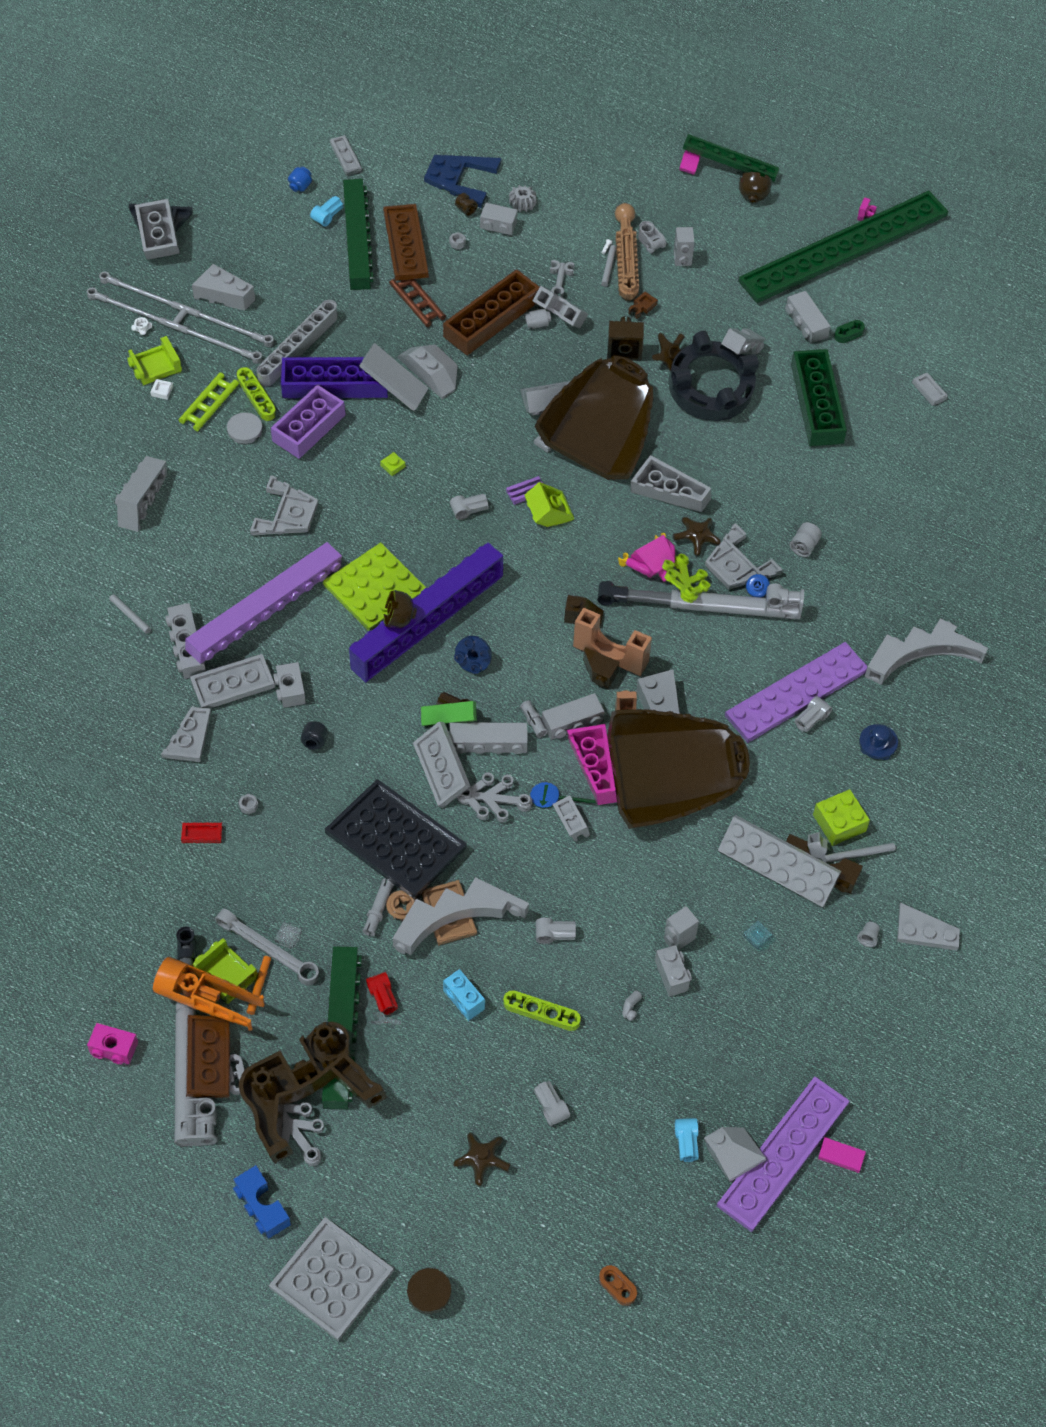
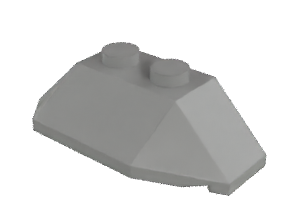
(432, 367)

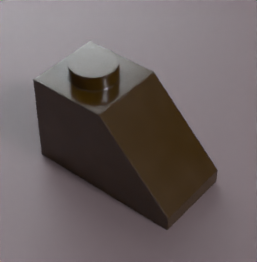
(575, 605)
(600, 667)

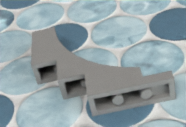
(478, 901)

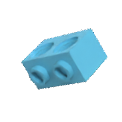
(463, 994)

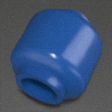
(299, 179)
(754, 582)

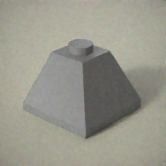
(733, 1151)

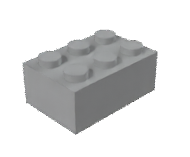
(157, 229)

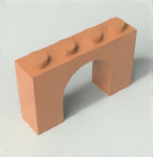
(632, 657)

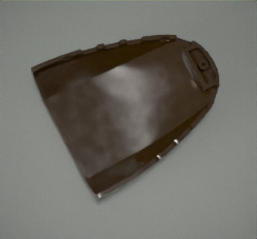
(601, 417)
(672, 764)

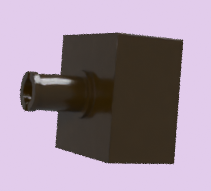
(625, 339)

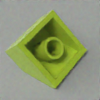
(548, 505)

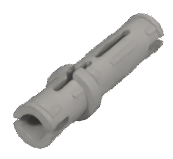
(375, 915)

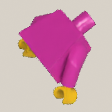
(650, 557)

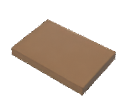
(455, 930)

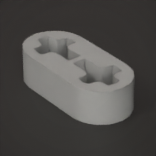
(240, 1069)

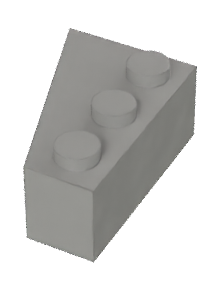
(223, 287)

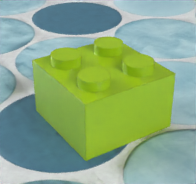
(841, 817)

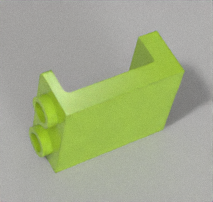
(155, 362)
(227, 965)

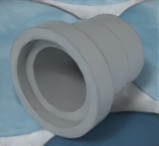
(869, 934)

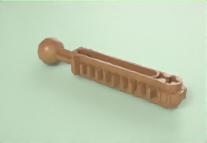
(627, 253)

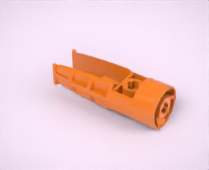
(178, 977)

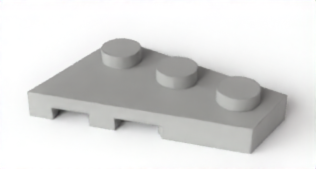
(191, 736)

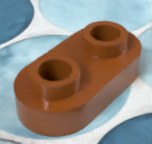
(618, 1285)

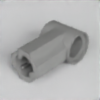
(463, 507)
(815, 711)
(550, 930)
(553, 1108)

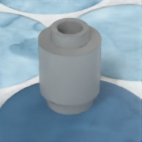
(538, 318)

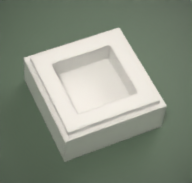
(161, 389)

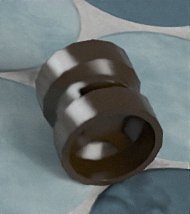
(466, 204)

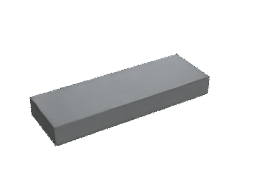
(345, 155)

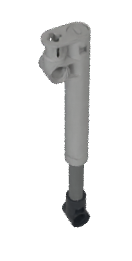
(777, 603)
(189, 1119)

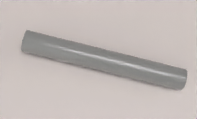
(608, 267)
(130, 614)

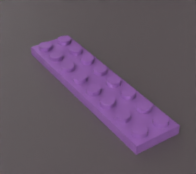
(795, 692)
(785, 1153)

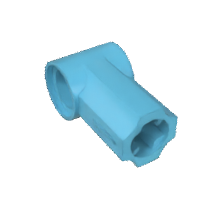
(324, 214)
(687, 1133)

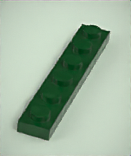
(729, 157)

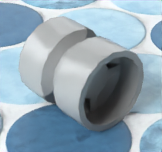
(805, 539)

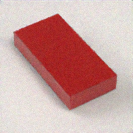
(201, 833)

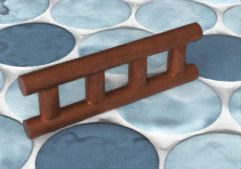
(416, 308)

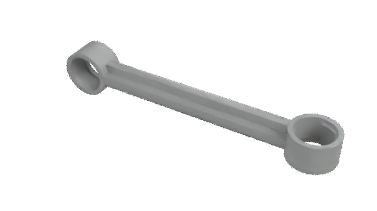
(229, 922)

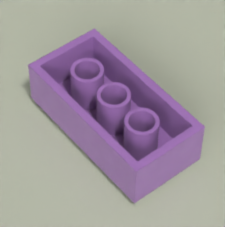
(308, 421)

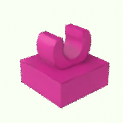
(866, 210)

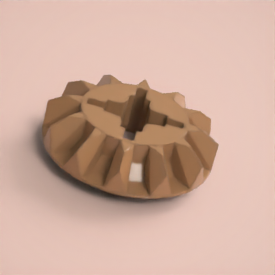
(393, 904)

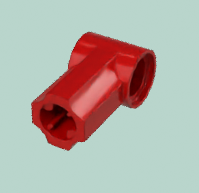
(380, 988)

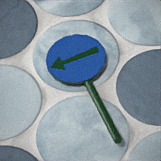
(547, 794)

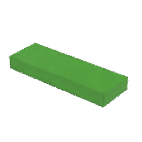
(448, 713)

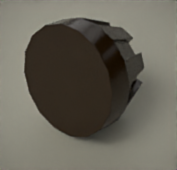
(429, 1291)

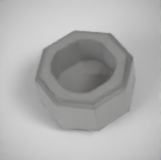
(457, 240)
(248, 804)

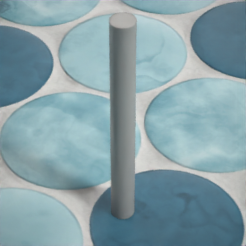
(858, 852)

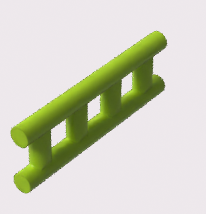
(209, 410)

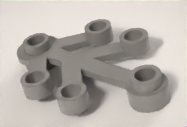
(492, 797)
(292, 1127)

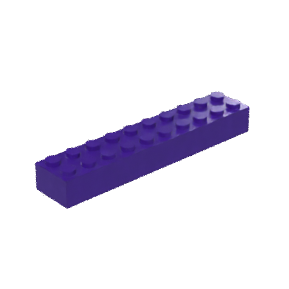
(433, 607)

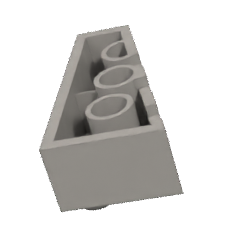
(670, 485)
(140, 492)
(658, 692)

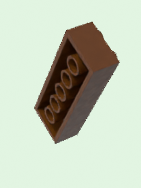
(490, 312)

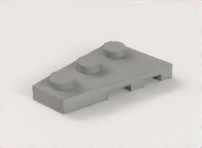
(925, 930)

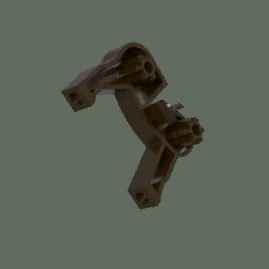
(272, 1083)

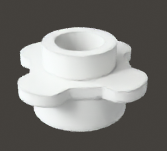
(141, 325)

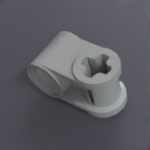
(650, 236)

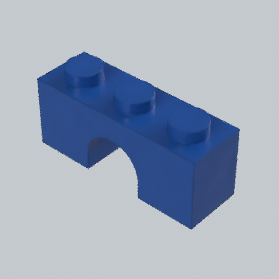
(270, 1218)

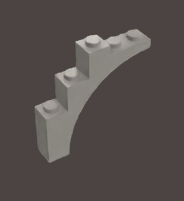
(918, 644)

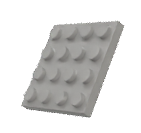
(331, 1278)

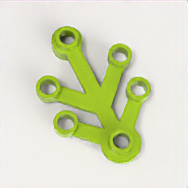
(687, 592)

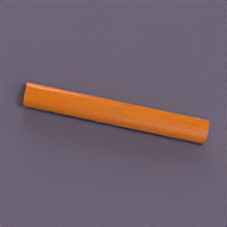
(259, 982)

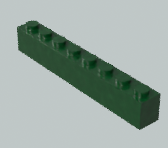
(357, 234)
(342, 1011)

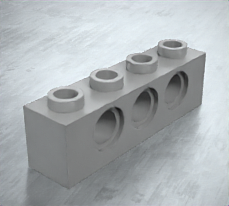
(182, 616)

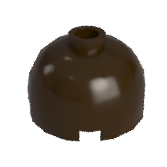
(754, 187)
(399, 610)

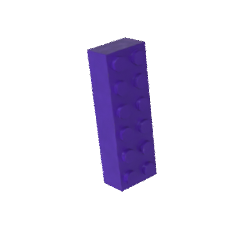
(335, 374)

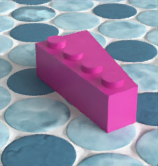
(593, 755)

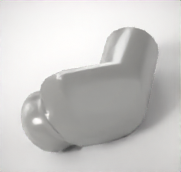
(629, 1004)

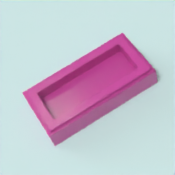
(841, 1155)

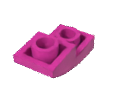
(689, 162)

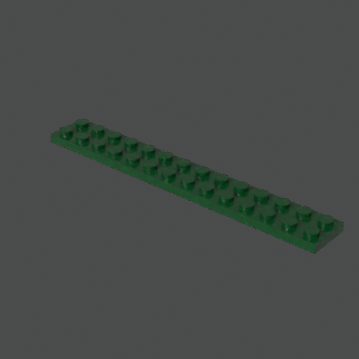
(842, 246)

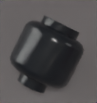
(314, 735)

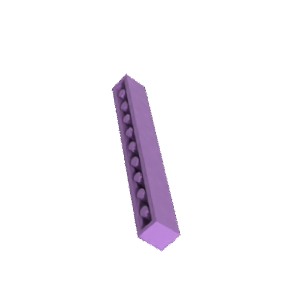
(263, 603)

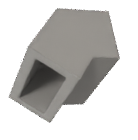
(817, 845)

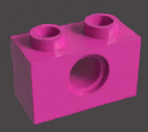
(104, 1036)

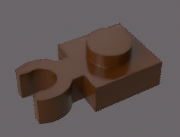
(643, 303)

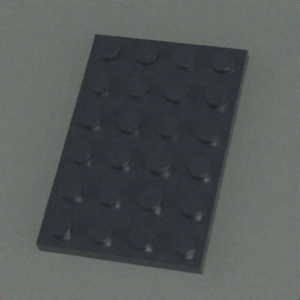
(395, 838)

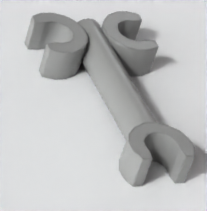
(561, 269)

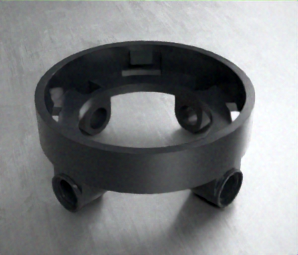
(727, 403)

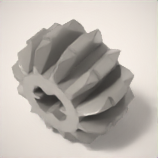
(522, 198)

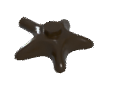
(668, 350)
(697, 533)
(481, 1157)

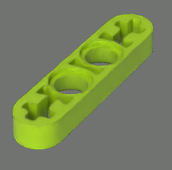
(257, 393)
(540, 1013)

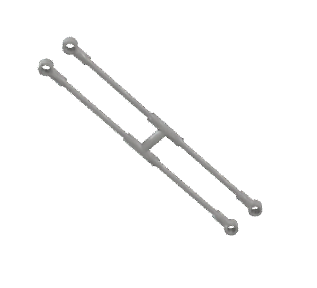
(175, 324)

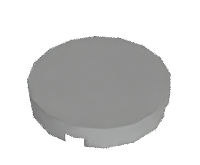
(244, 428)

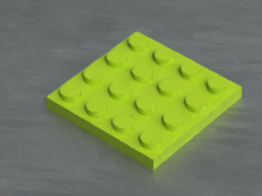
(367, 583)

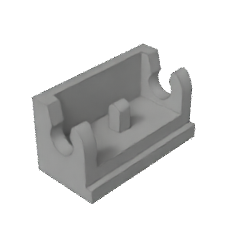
(571, 818)

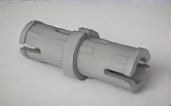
(533, 719)

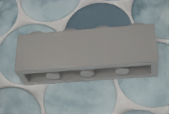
(489, 737)

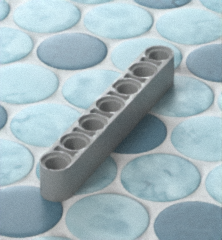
(297, 341)

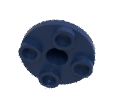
(473, 654)
(878, 741)

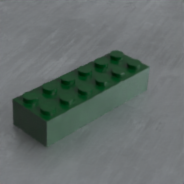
(818, 397)

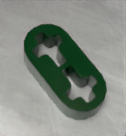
(849, 331)

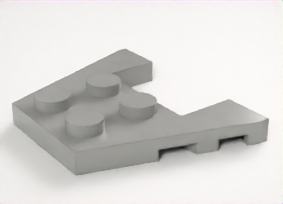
(293, 513)
(732, 566)

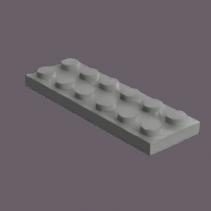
(779, 860)

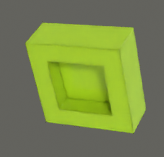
(392, 464)

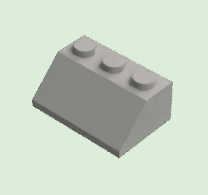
(539, 397)

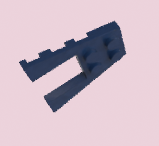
(446, 172)

